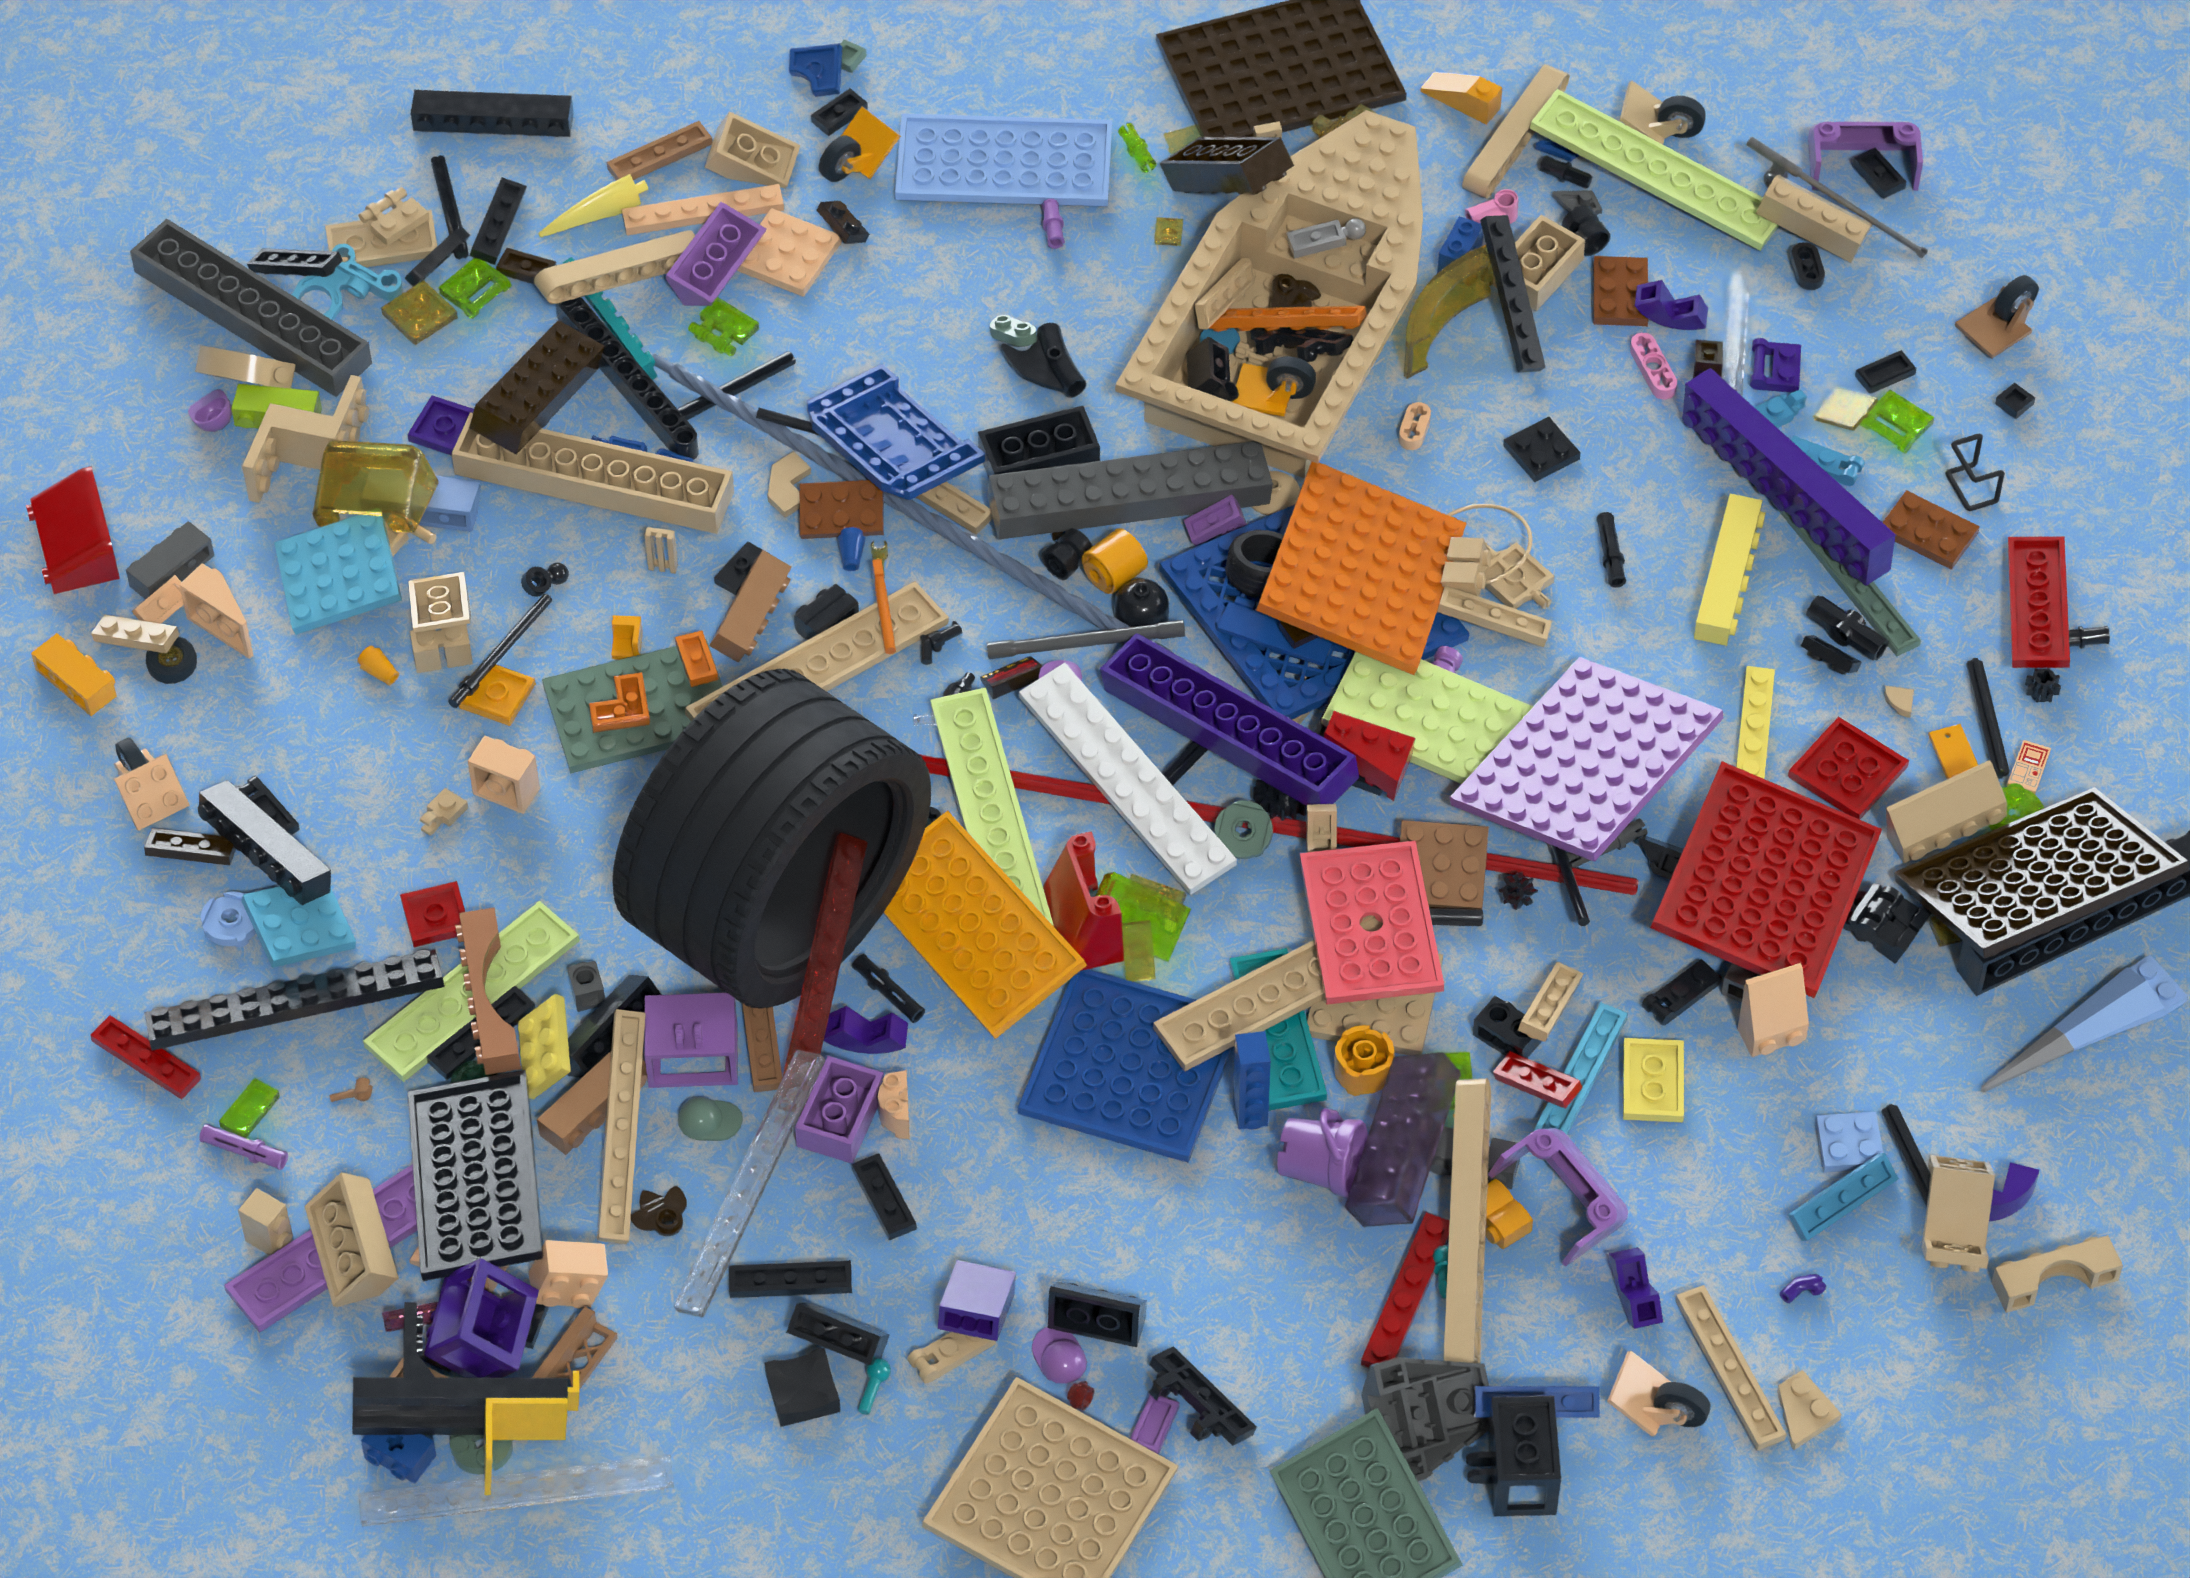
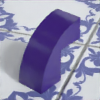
(1659, 306)
(857, 1034)
(2016, 1192)
(1635, 1292)

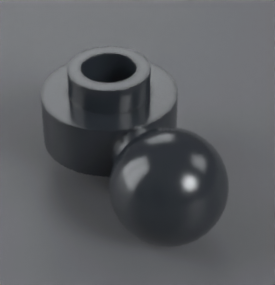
(556, 573)

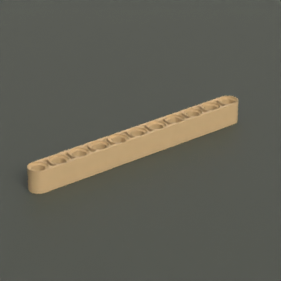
(1467, 1221)

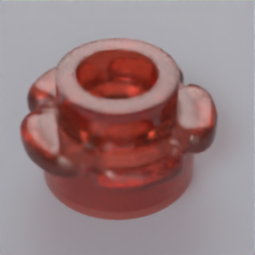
(1080, 1395)

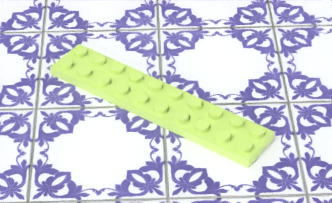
(1654, 168)
(986, 788)

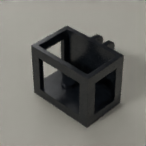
(1520, 1453)

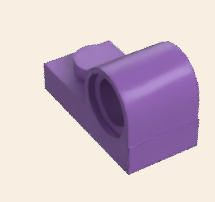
(1216, 519)

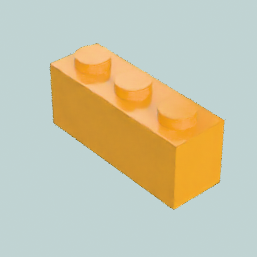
(74, 674)

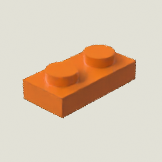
(696, 658)

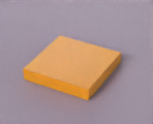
(500, 695)

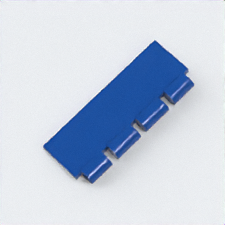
(1246, 623)

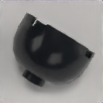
(1141, 603)

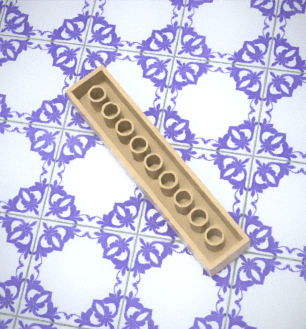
(601, 476)

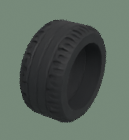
(1250, 547)

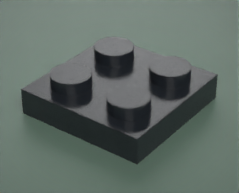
(1541, 449)

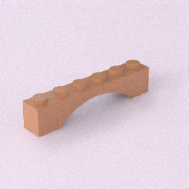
(497, 1037)

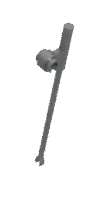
(1783, 166)

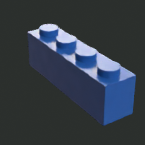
(1251, 1080)

